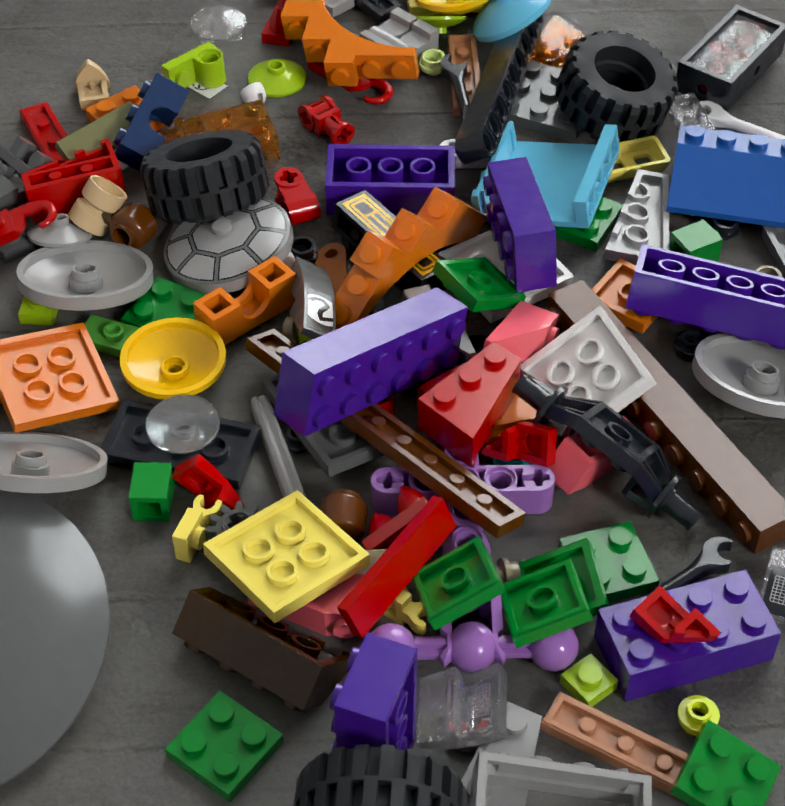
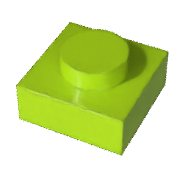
(36, 314)
(589, 680)

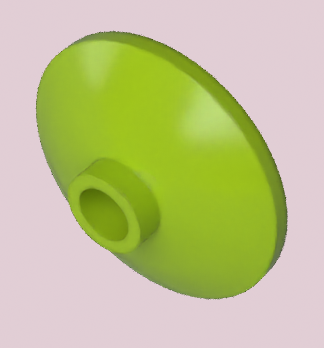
(442, 22)
(278, 77)

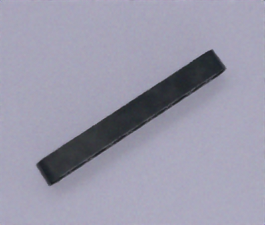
(496, 94)

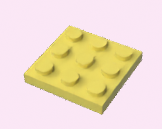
(286, 555)

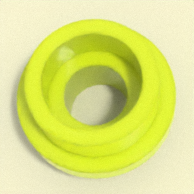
(689, 721)

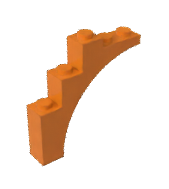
(342, 52)
(411, 237)

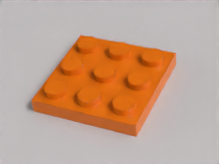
(53, 378)

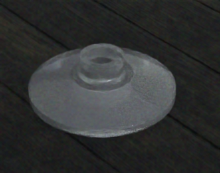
(182, 424)

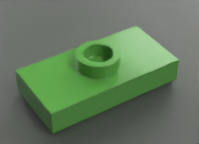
(108, 334)

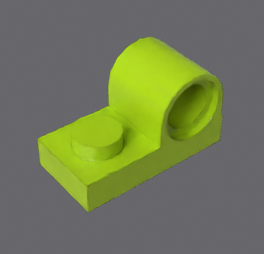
(199, 65)

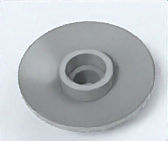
(59, 234)

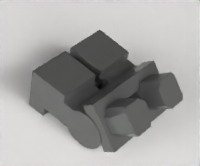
(14, 163)

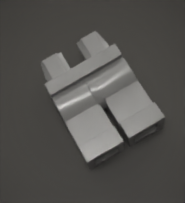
(404, 31)

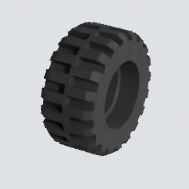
(625, 62)
(205, 176)
(378, 779)

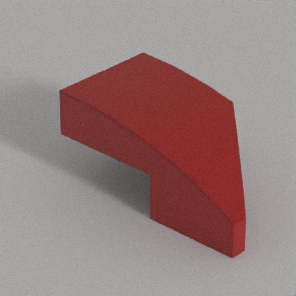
(525, 442)
(203, 478)
(670, 622)

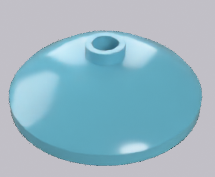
(506, 17)

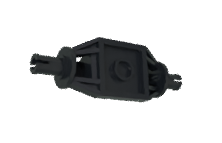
(619, 440)

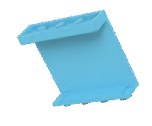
(566, 174)

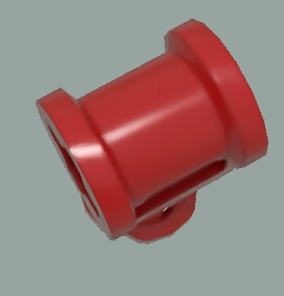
(325, 118)

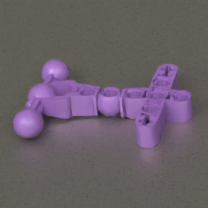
(473, 644)

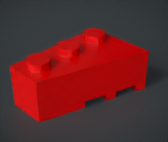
(65, 181)

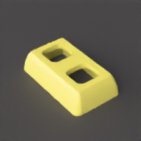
(640, 148)

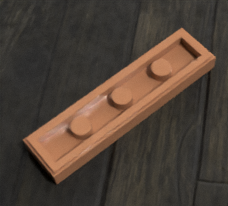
(464, 49)
(613, 741)

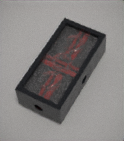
(731, 57)

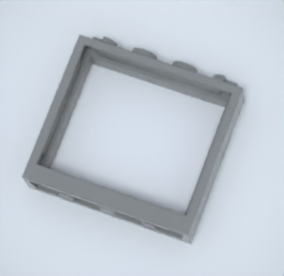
(544, 775)

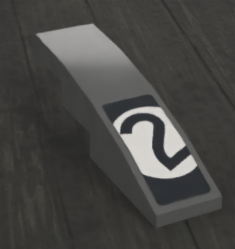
(314, 300)

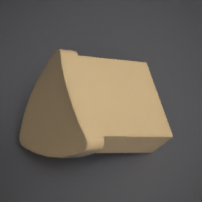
(91, 84)

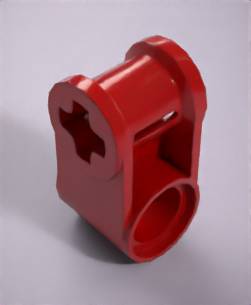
(296, 196)

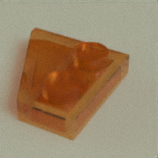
(555, 42)

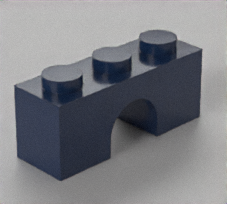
(159, 103)

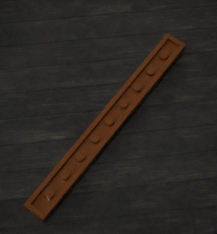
(412, 453)

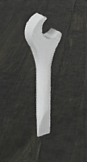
(722, 119)

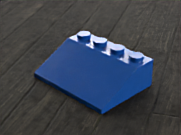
(729, 176)

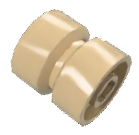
(99, 203)

